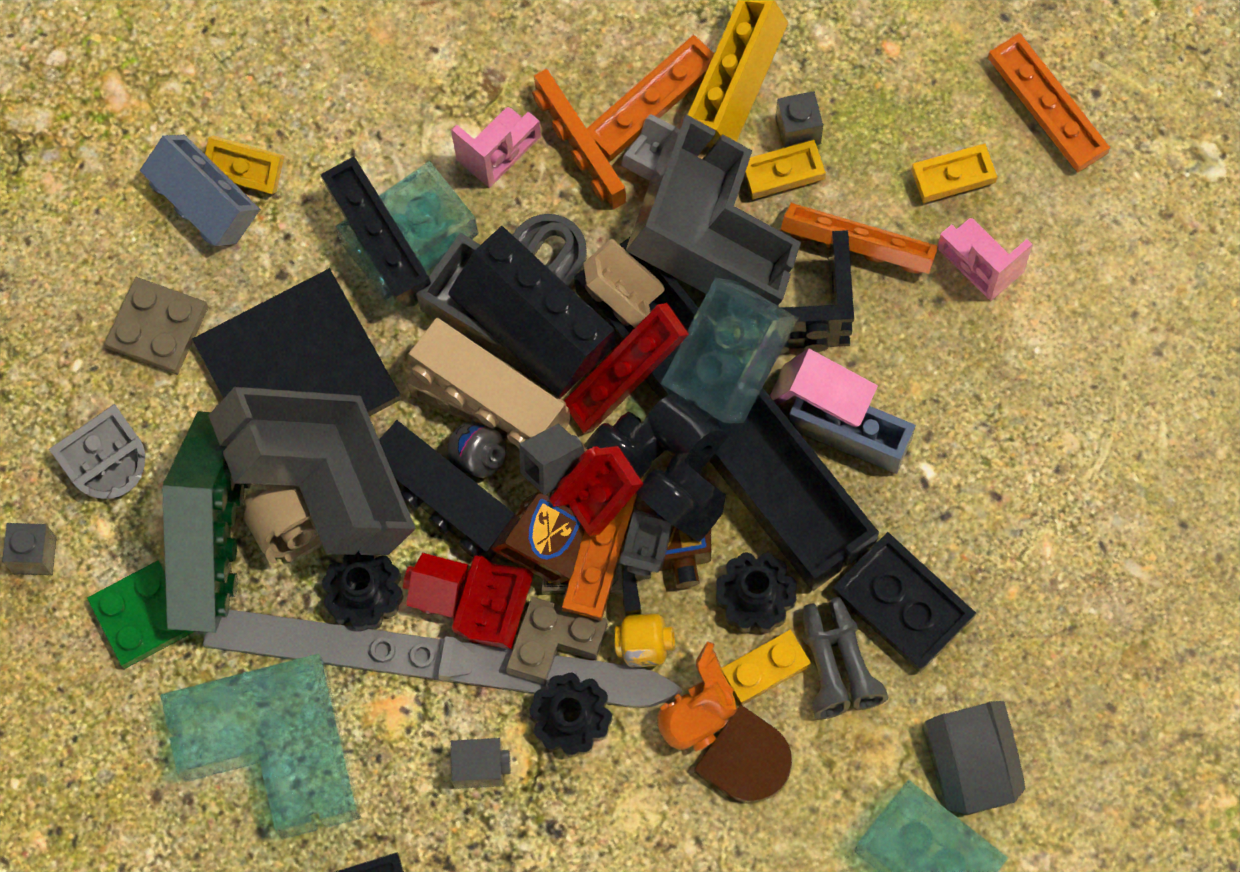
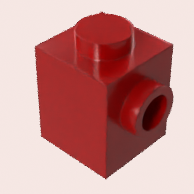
(435, 584)

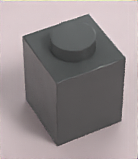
(799, 119)
(549, 457)
(29, 549)
(479, 763)

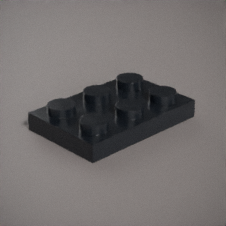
(904, 602)

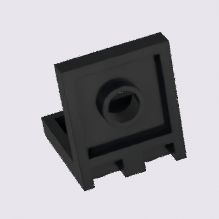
(827, 324)

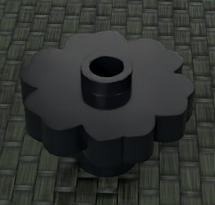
(366, 606)
(749, 609)
(568, 693)

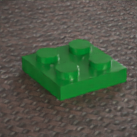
(136, 615)

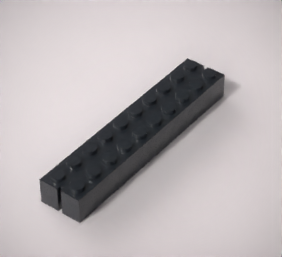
(768, 464)

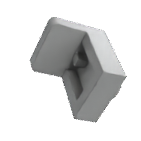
(646, 150)

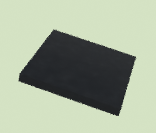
(301, 344)

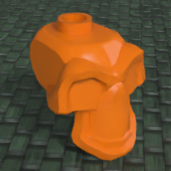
(697, 715)

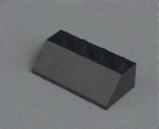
(532, 312)

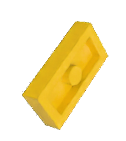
(246, 164)
(784, 169)
(954, 173)
(766, 667)

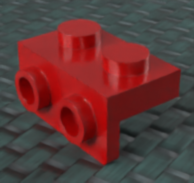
(598, 487)
(491, 603)

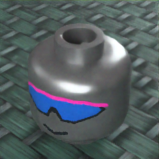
(477, 449)

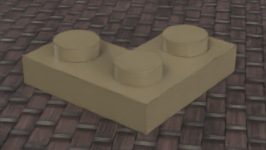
(548, 630)

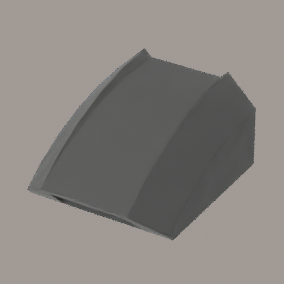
(975, 757)

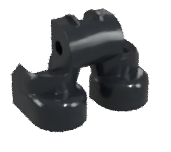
(691, 440)

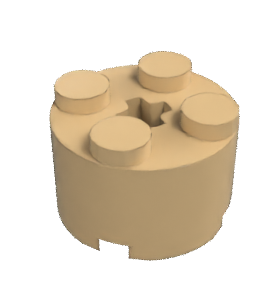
(281, 522)

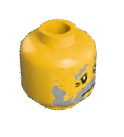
(644, 640)

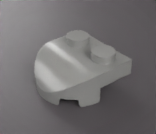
(102, 455)

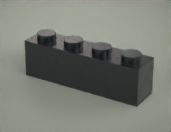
(444, 492)

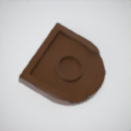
(747, 759)

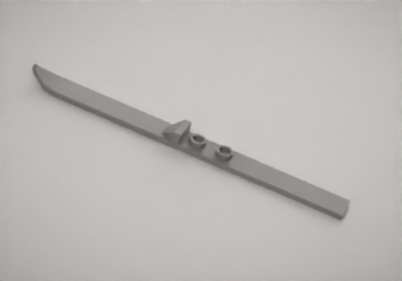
(424, 657)

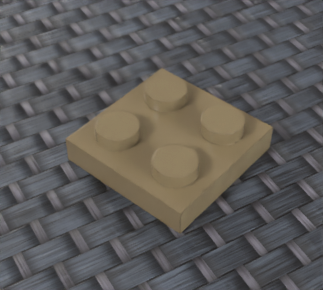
(156, 325)

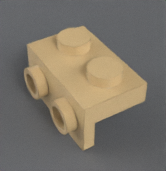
(621, 283)

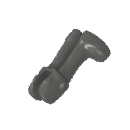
(833, 697)

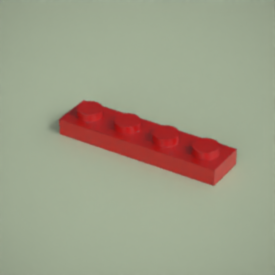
(625, 367)

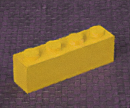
(739, 67)

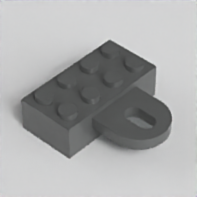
(532, 234)

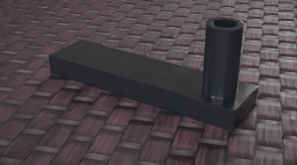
(376, 231)

